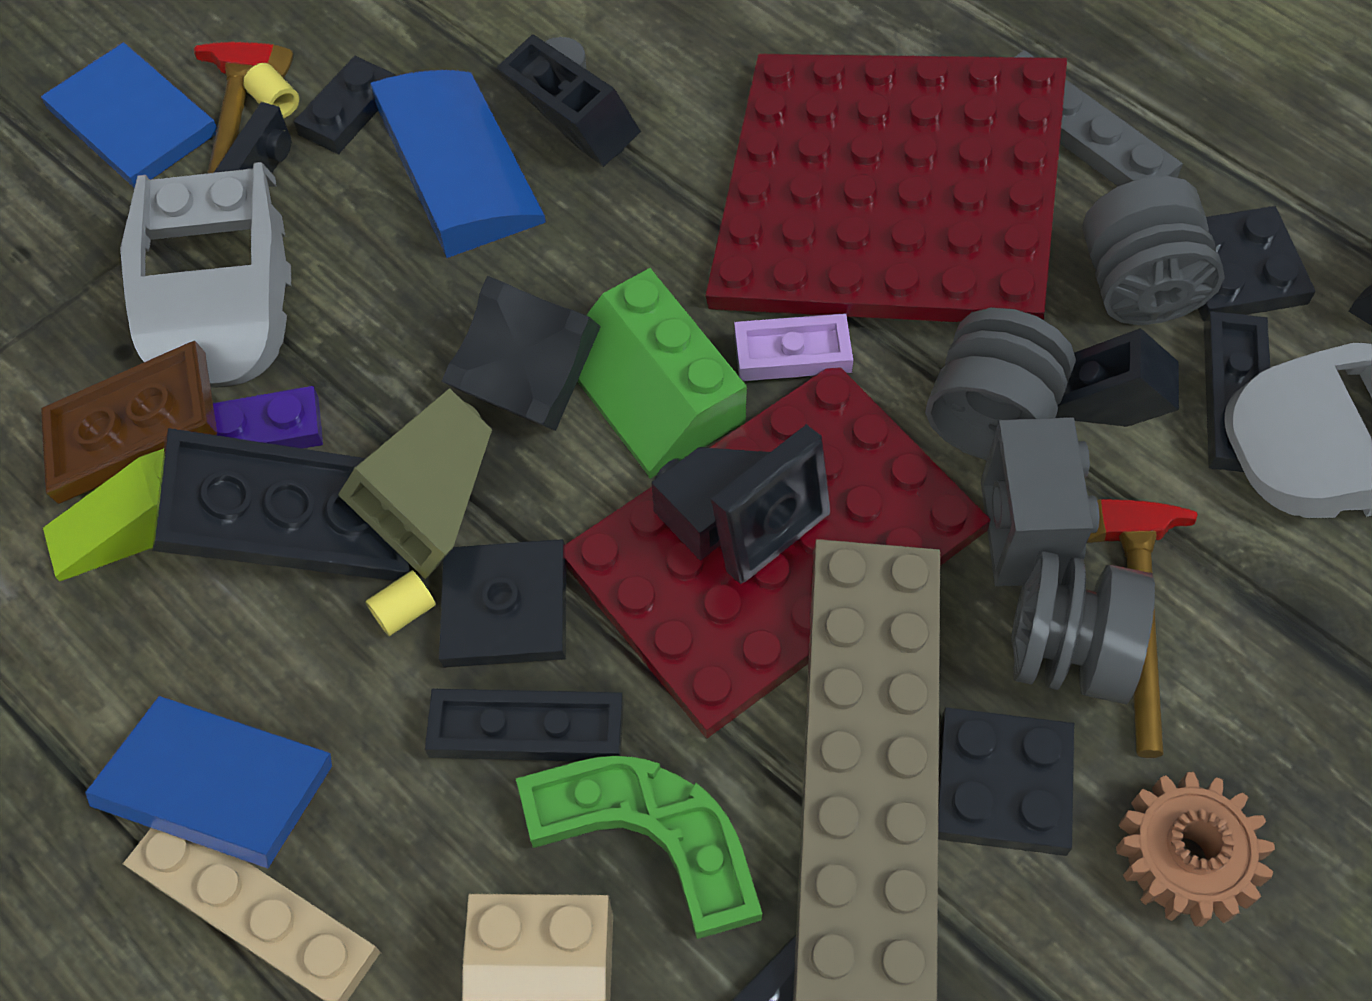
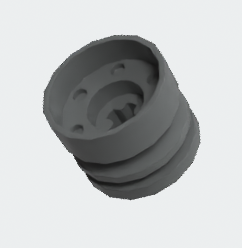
(1152, 250)
(998, 370)
(1095, 629)

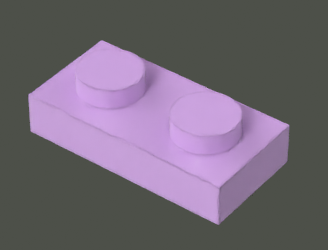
(792, 346)

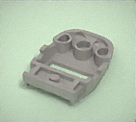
(226, 310)
(1304, 435)

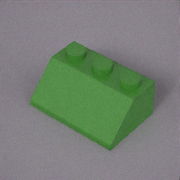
(658, 375)

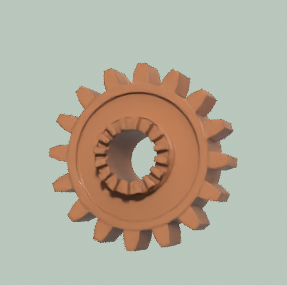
(1217, 826)

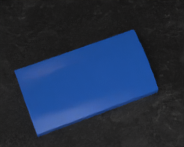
(456, 158)

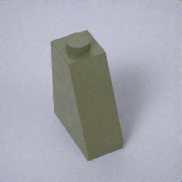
(422, 481)

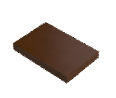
(124, 418)

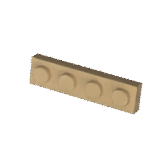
(256, 913)

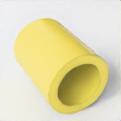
(270, 87)
(400, 603)

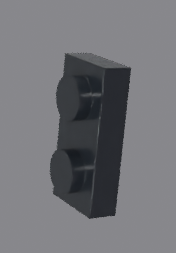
(342, 106)
(261, 140)

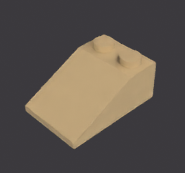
(538, 948)

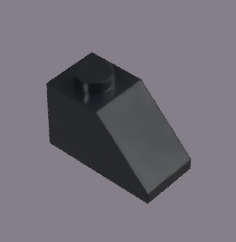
(1122, 382)
(685, 491)

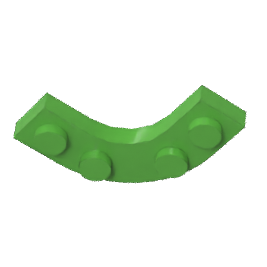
(663, 806)

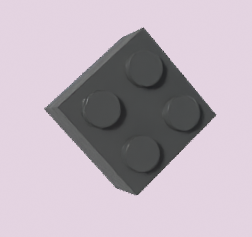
(1036, 496)

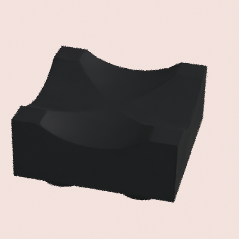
(522, 353)

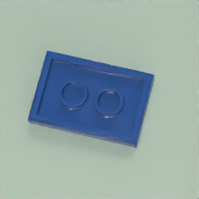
(130, 114)
(210, 781)

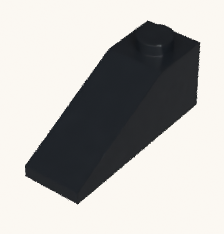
(571, 99)

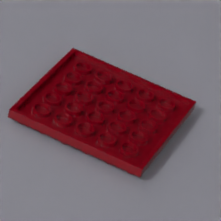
(892, 187)

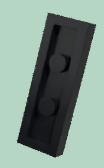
(1234, 355)
(524, 724)

